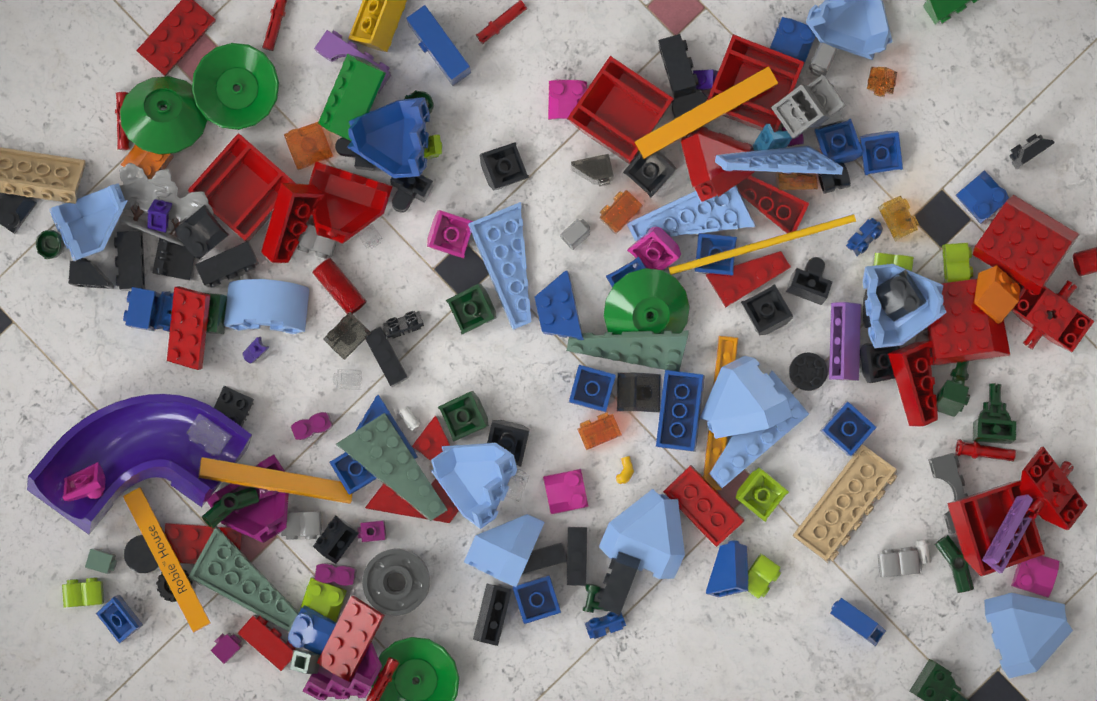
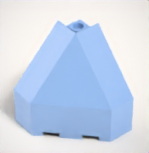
(851, 25)
(90, 221)
(885, 331)
(744, 400)
(475, 478)
(650, 533)
(505, 548)
(1025, 631)

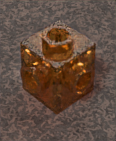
(882, 81)

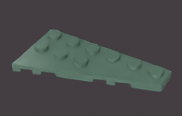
(639, 348)
(389, 460)
(232, 575)

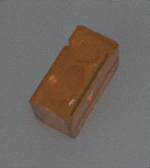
(620, 212)
(599, 431)

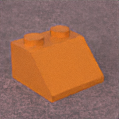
(147, 161)
(996, 293)

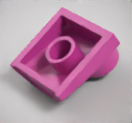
(564, 97)
(449, 234)
(656, 249)
(85, 483)
(565, 491)
(1036, 575)

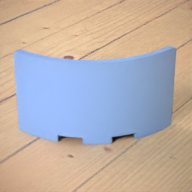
(266, 303)

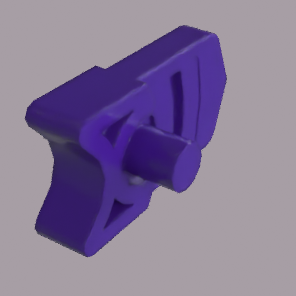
(254, 350)

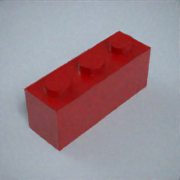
(267, 641)

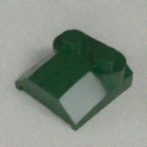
(472, 308)
(464, 415)

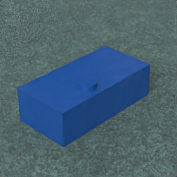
(438, 45)
(680, 411)

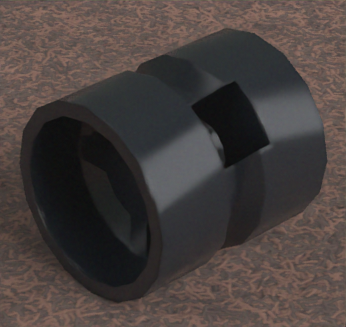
(830, 182)

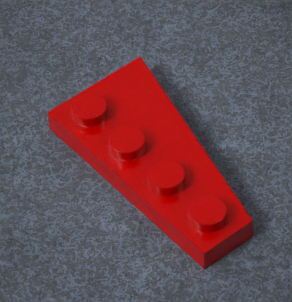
(747, 277)

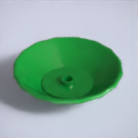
(221, 72)
(159, 129)
(643, 293)
(423, 660)

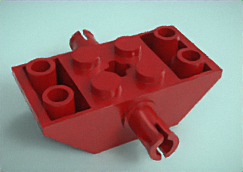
(1065, 327)
(1051, 491)

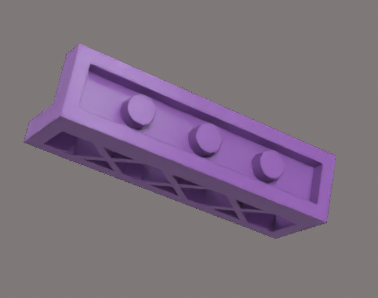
(1007, 532)

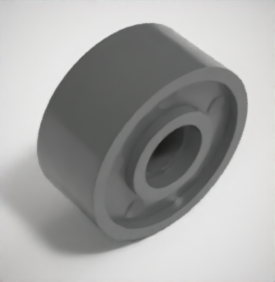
(385, 598)

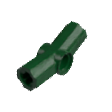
(240, 500)
(961, 575)

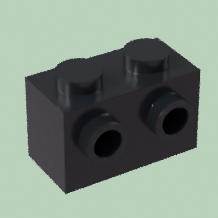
(335, 539)

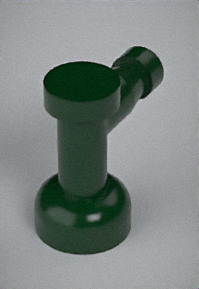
(590, 603)

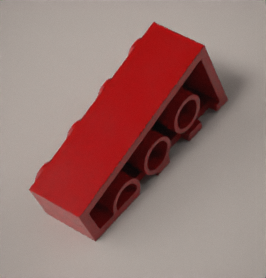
(775, 204)
(289, 220)
(915, 382)

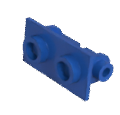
(871, 231)
(162, 317)
(596, 626)

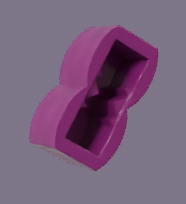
(307, 428)
(341, 575)

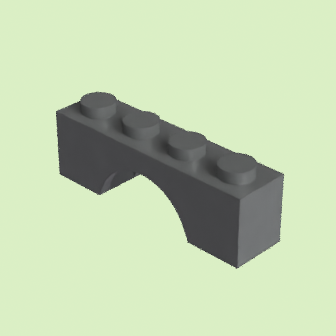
(946, 469)

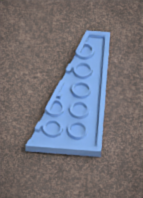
(786, 160)
(692, 216)
(503, 253)
(747, 447)

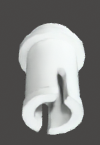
(409, 418)
(923, 551)

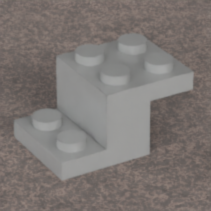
(808, 106)

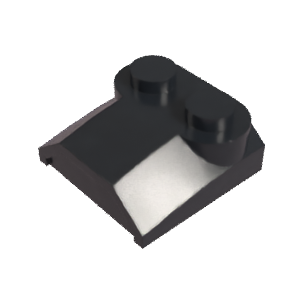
(1035, 146)
(503, 166)
(650, 172)
(14, 210)
(201, 232)
(899, 296)
(767, 311)
(876, 363)
(511, 437)

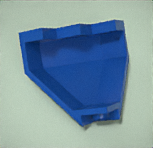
(393, 137)

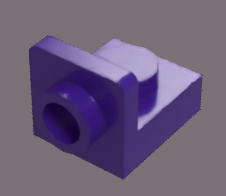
(159, 215)

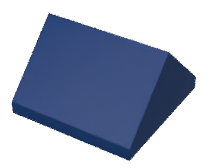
(119, 618)

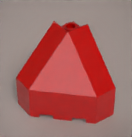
(700, 155)
(348, 202)

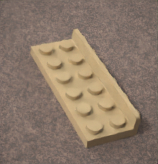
(40, 175)
(845, 504)

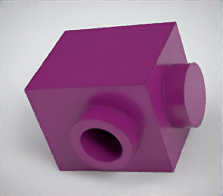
(372, 531)
(226, 647)

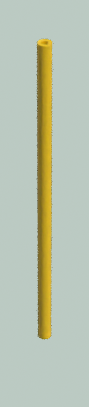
(762, 244)

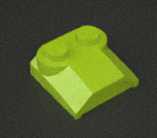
(761, 493)
(324, 598)

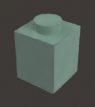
(101, 561)
(305, 662)

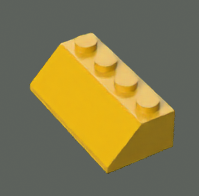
(377, 23)

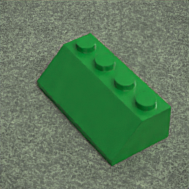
(942, 9)
(351, 94)

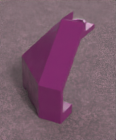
(261, 519)
(327, 684)

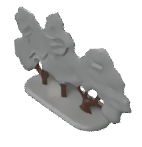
(143, 191)

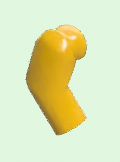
(627, 471)

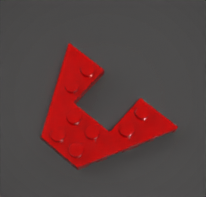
(429, 445)

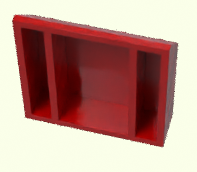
(743, 61)
(619, 109)
(241, 187)
(1025, 244)
(965, 329)
(979, 519)

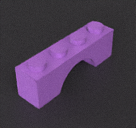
(333, 47)

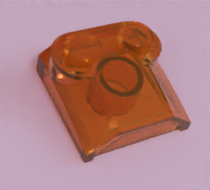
(308, 145)
(796, 181)

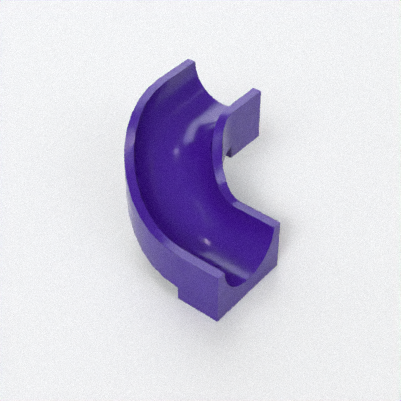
(133, 443)

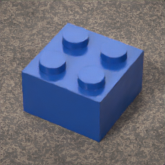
(141, 309)
(592, 388)
(848, 428)
(536, 599)

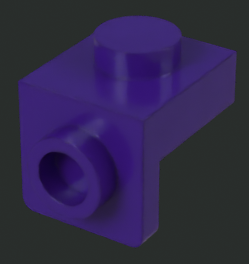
(705, 78)

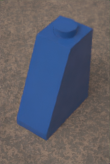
(729, 570)
(857, 621)

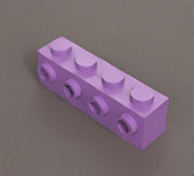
(845, 341)

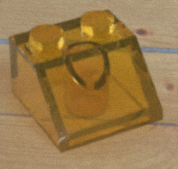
(898, 218)

